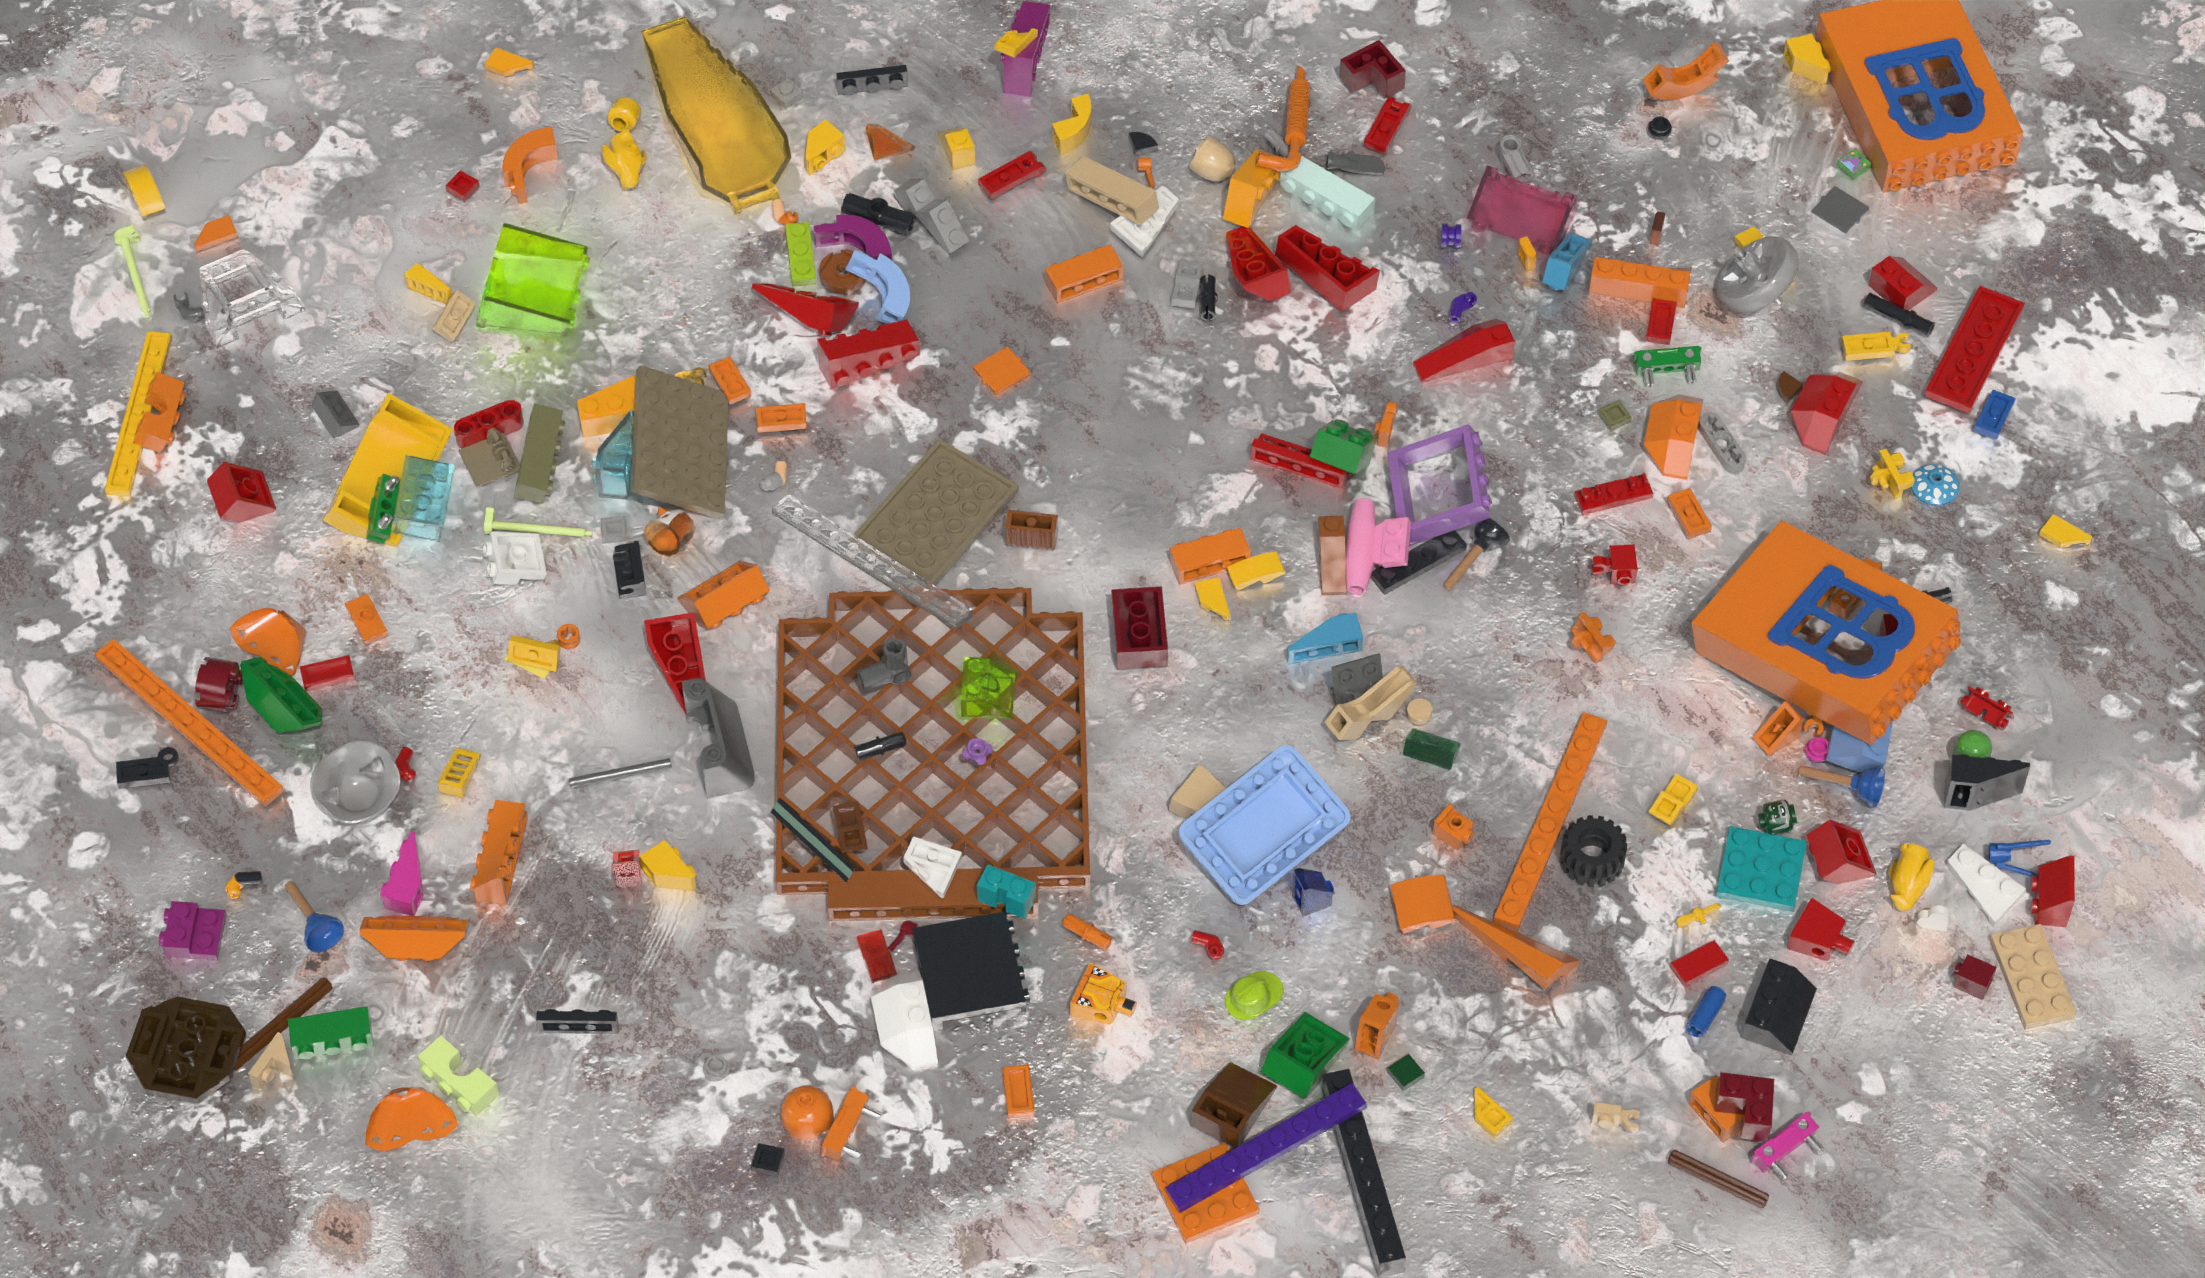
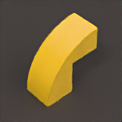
(1073, 131)
(143, 190)

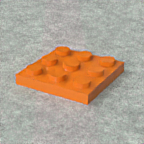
(1213, 1213)

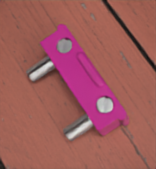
(1784, 1143)

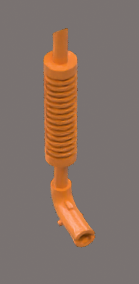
(1295, 127)

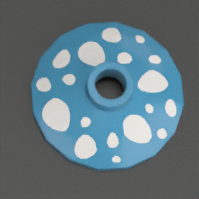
(1935, 492)

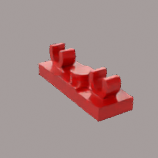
(1613, 494)

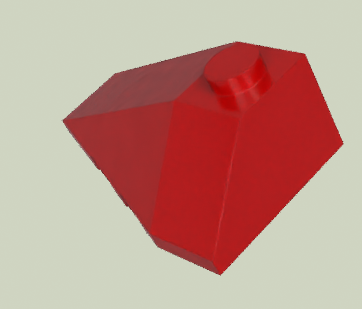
(818, 312)
(676, 650)

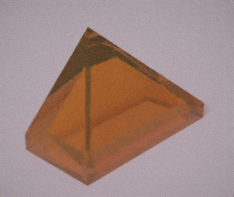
(885, 143)

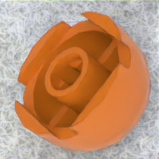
(806, 1112)

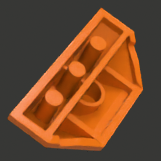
(1673, 434)
(413, 936)

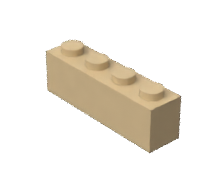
(1112, 190)

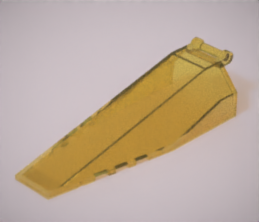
(717, 116)

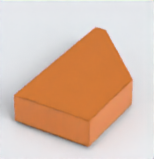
(215, 233)

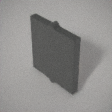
(1840, 209)

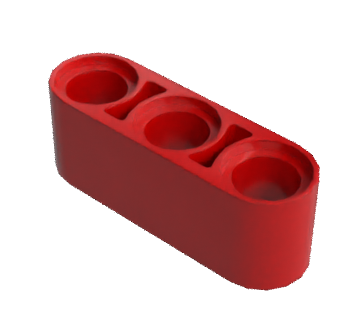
(505, 417)

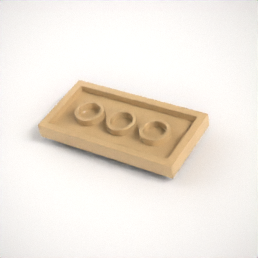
(2033, 976)

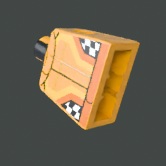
(1100, 997)

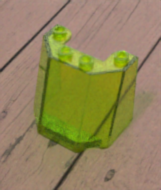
(532, 283)

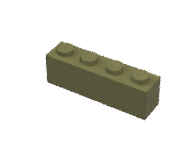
(538, 453)

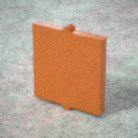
(1001, 370)

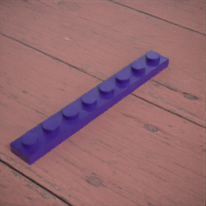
(1266, 1147)

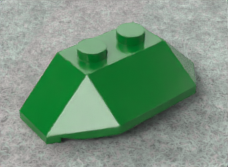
(278, 697)

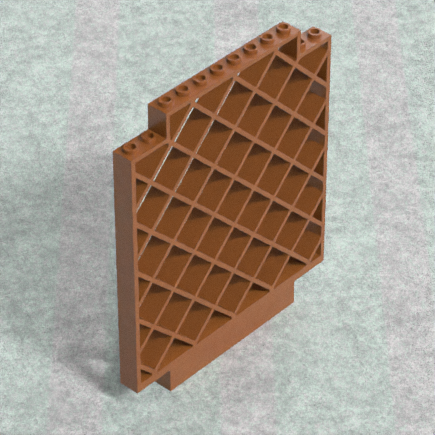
(901, 894)

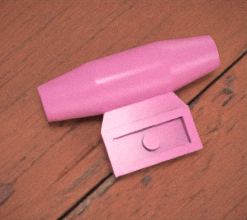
(1373, 544)

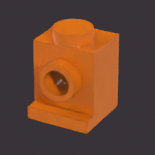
(1453, 828)

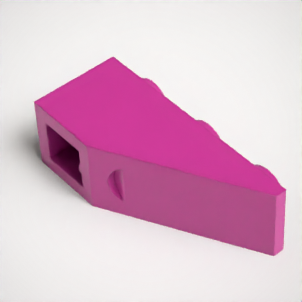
(405, 887)

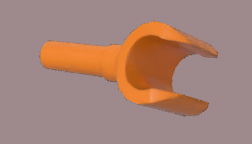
(1145, 164)

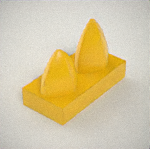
(534, 653)

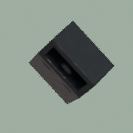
(1982, 781)

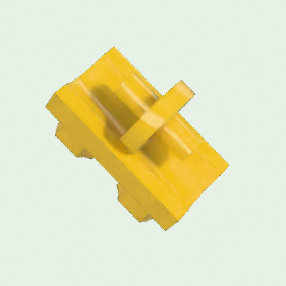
(1887, 473)

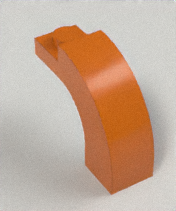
(1687, 80)
(524, 153)

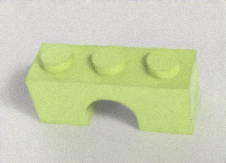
(471, 1091)

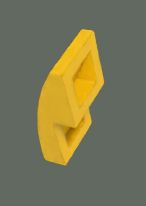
(1256, 568)
(1673, 800)

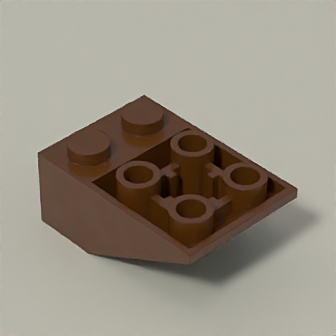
(1231, 1104)

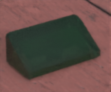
(1431, 748)

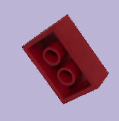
(1139, 627)

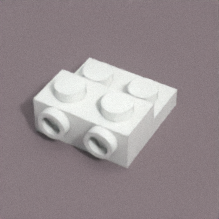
(514, 557)

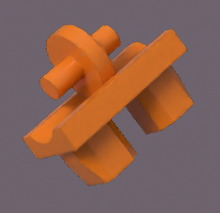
(1588, 636)

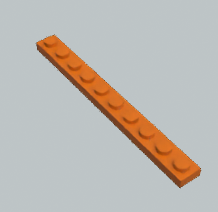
(189, 723)
(1550, 821)

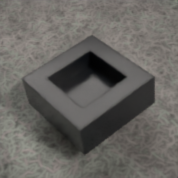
(768, 1160)

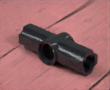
(878, 213)

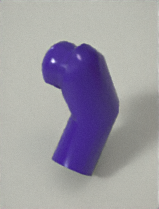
(1460, 305)

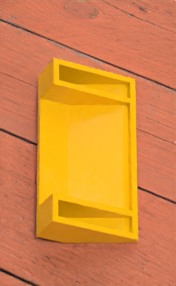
(392, 433)

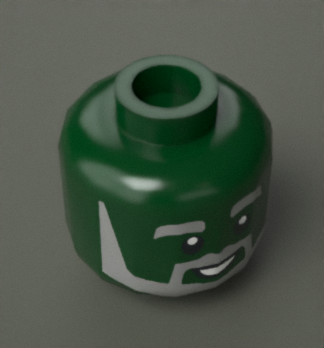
(1777, 817)

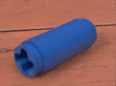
(1706, 1011)

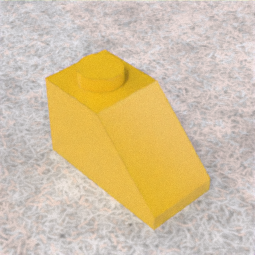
(958, 147)

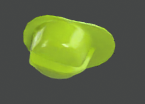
(1253, 995)

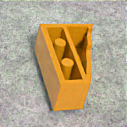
(1248, 191)
(606, 408)

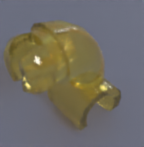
(694, 375)

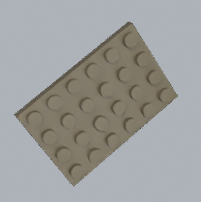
(679, 442)
(937, 511)

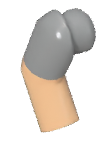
(776, 479)

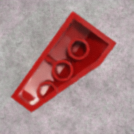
(1256, 265)
(1471, 349)

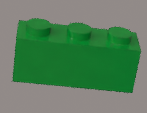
(330, 1033)

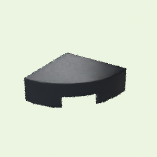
(1142, 143)

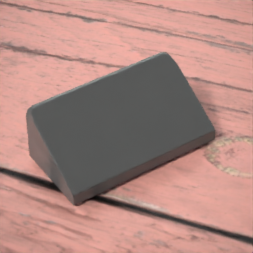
(334, 413)

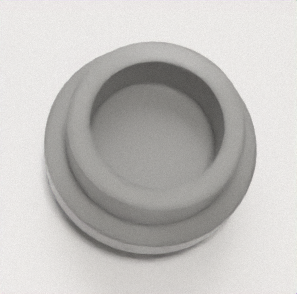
(716, 1068)

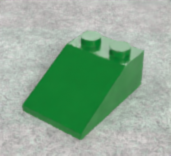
(1304, 1055)

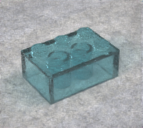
(422, 498)

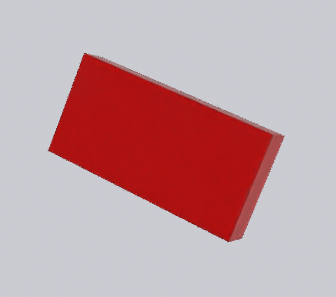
(1661, 321)
(327, 673)
(1699, 963)

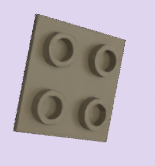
(490, 458)

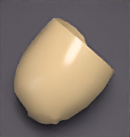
(1213, 160)

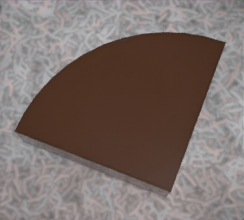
(1788, 387)

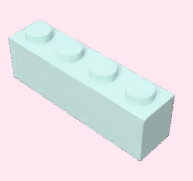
(1329, 193)

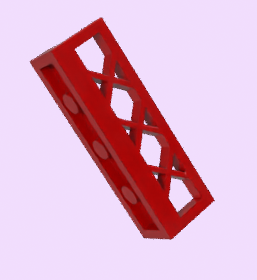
(1295, 460)

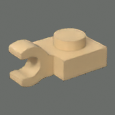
(1611, 1116)

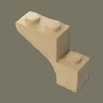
(1376, 704)

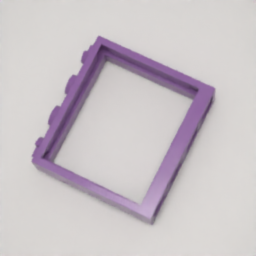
(1454, 518)

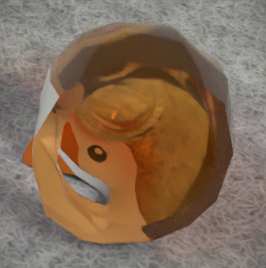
(672, 531)

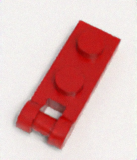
(1387, 125)
(1011, 175)

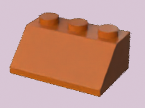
(725, 594)

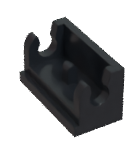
(629, 571)

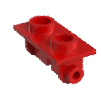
(1979, 701)

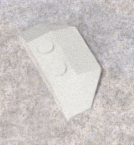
(905, 1020)

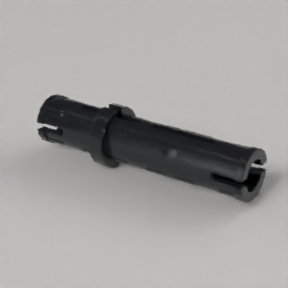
(1907, 318)

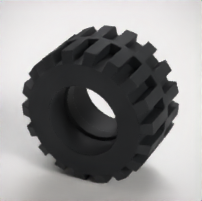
(1593, 868)

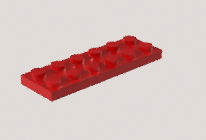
(1974, 349)

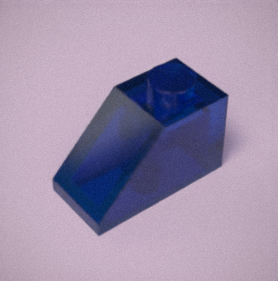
(1311, 891)

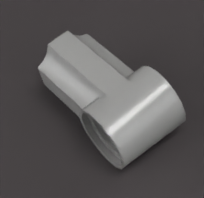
(1514, 159)

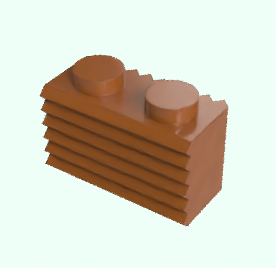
(1031, 529)

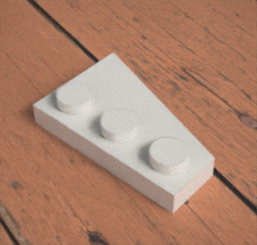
(1142, 236)
(1988, 885)

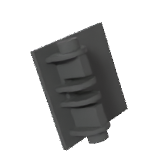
(1355, 678)

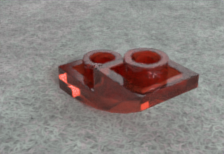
(876, 956)

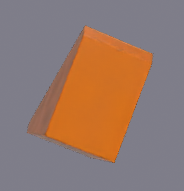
(1779, 729)

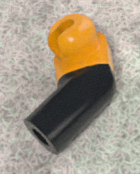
(239, 880)

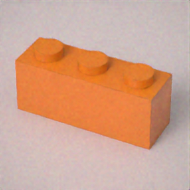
(1083, 273)
(1208, 555)

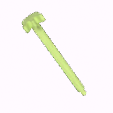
(124, 238)
(490, 524)

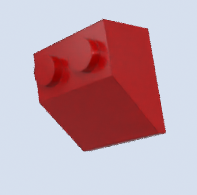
(1900, 282)
(240, 492)
(1840, 853)
(2054, 892)

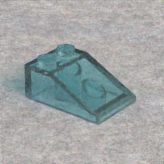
(614, 461)

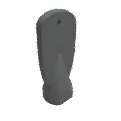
(1355, 163)

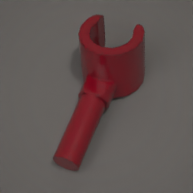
(905, 930)

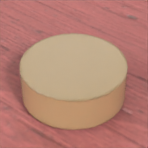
(1419, 711)

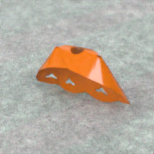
(273, 636)
(408, 1118)

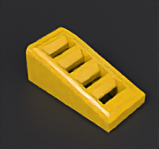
(427, 284)
(458, 788)

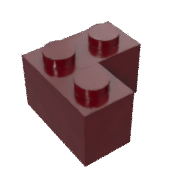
(1375, 66)
(1750, 1098)

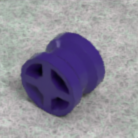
(1451, 236)

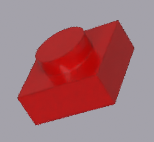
(462, 185)

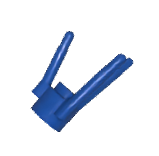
(2001, 852)

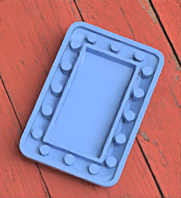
(1264, 825)

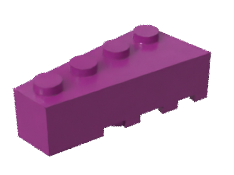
(1021, 70)

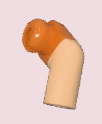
(780, 215)

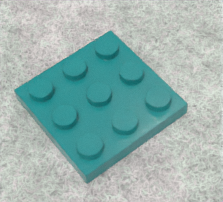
(1761, 869)

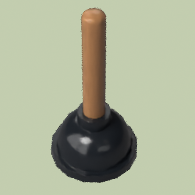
(1488, 536)

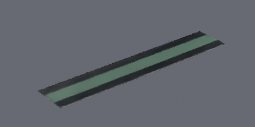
(812, 840)

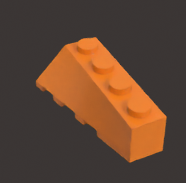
(1639, 281)
(500, 852)

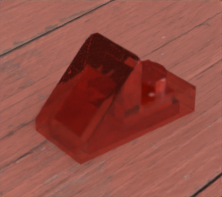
(627, 868)

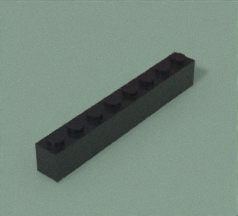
(1367, 1185)

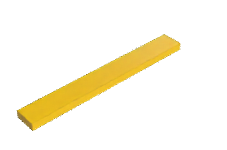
(128, 454)

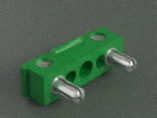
(1667, 361)
(384, 497)

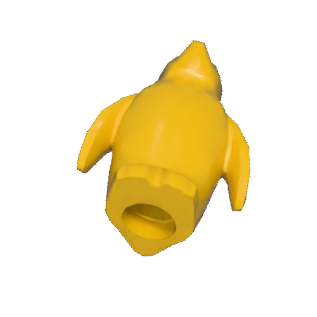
(625, 158)
(1910, 875)

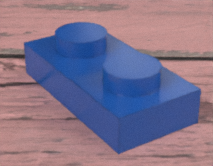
(1994, 414)

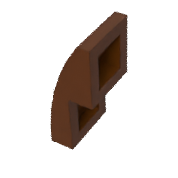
(850, 827)

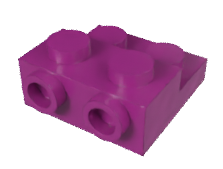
(192, 931)

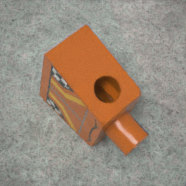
(1381, 1014)

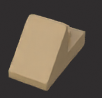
(273, 1058)

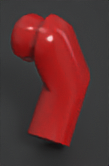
(403, 766)
(1210, 942)

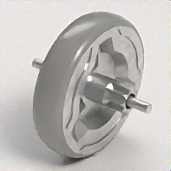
(1767, 267)

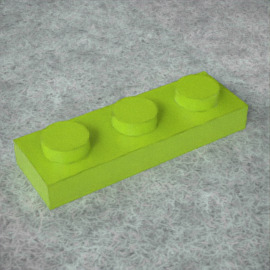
(800, 254)

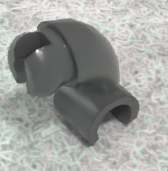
(187, 312)

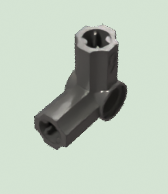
(891, 669)

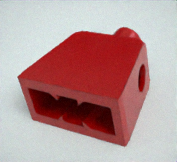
(1819, 933)

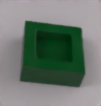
(1405, 1072)

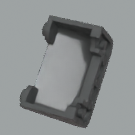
(728, 762)

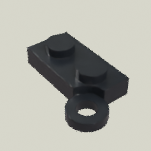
(146, 771)

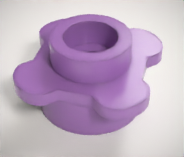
(977, 744)

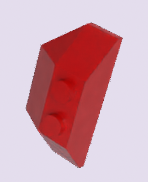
(1823, 408)

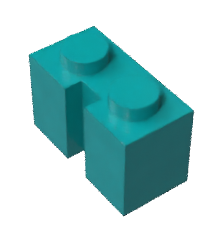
(1008, 889)

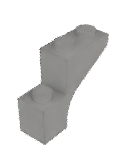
(934, 213)

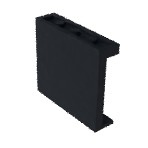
(970, 967)

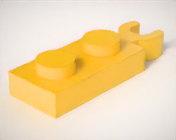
(1873, 345)

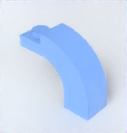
(888, 280)

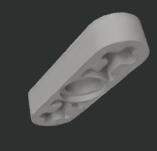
(1722, 432)

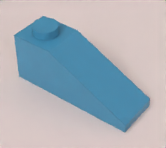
(1566, 261)
(1332, 638)

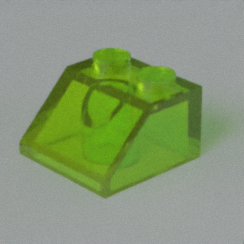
(987, 689)

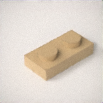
(454, 316)

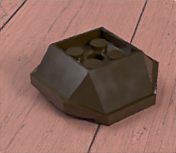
(175, 1028)

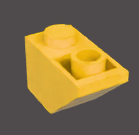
(1806, 58)
(823, 145)
(666, 869)

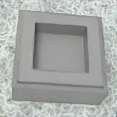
(614, 529)

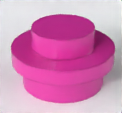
(1817, 749)

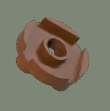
(838, 282)

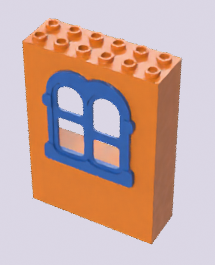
(1905, 39)
(1783, 585)

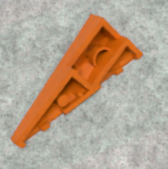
(1532, 957)

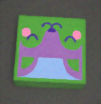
(1854, 164)

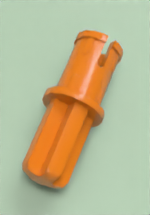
(1087, 931)

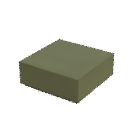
(1614, 415)

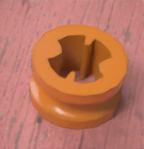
(563, 632)

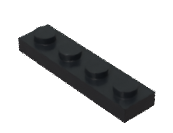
(1419, 561)

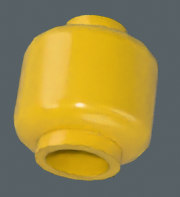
(624, 114)

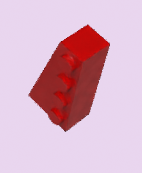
(1325, 268)
(866, 352)

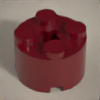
(218, 684)

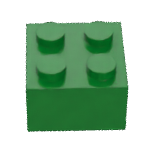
(1344, 446)

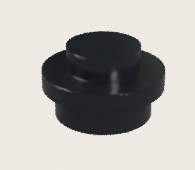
(1659, 128)

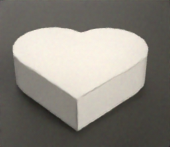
(1935, 918)

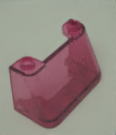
(1522, 210)

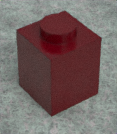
(1974, 976)

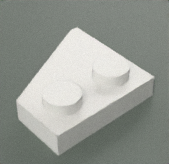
(933, 864)

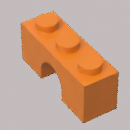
(165, 395)

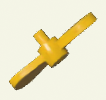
(1698, 915)

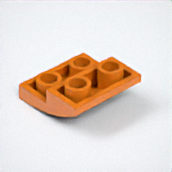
(1422, 903)

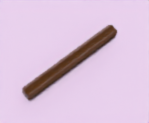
(280, 1022)

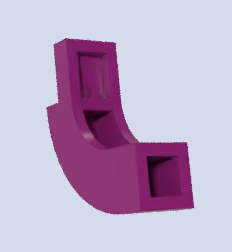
(855, 232)

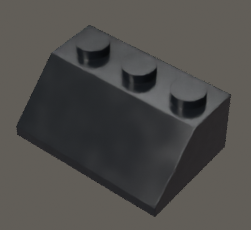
(1779, 1008)

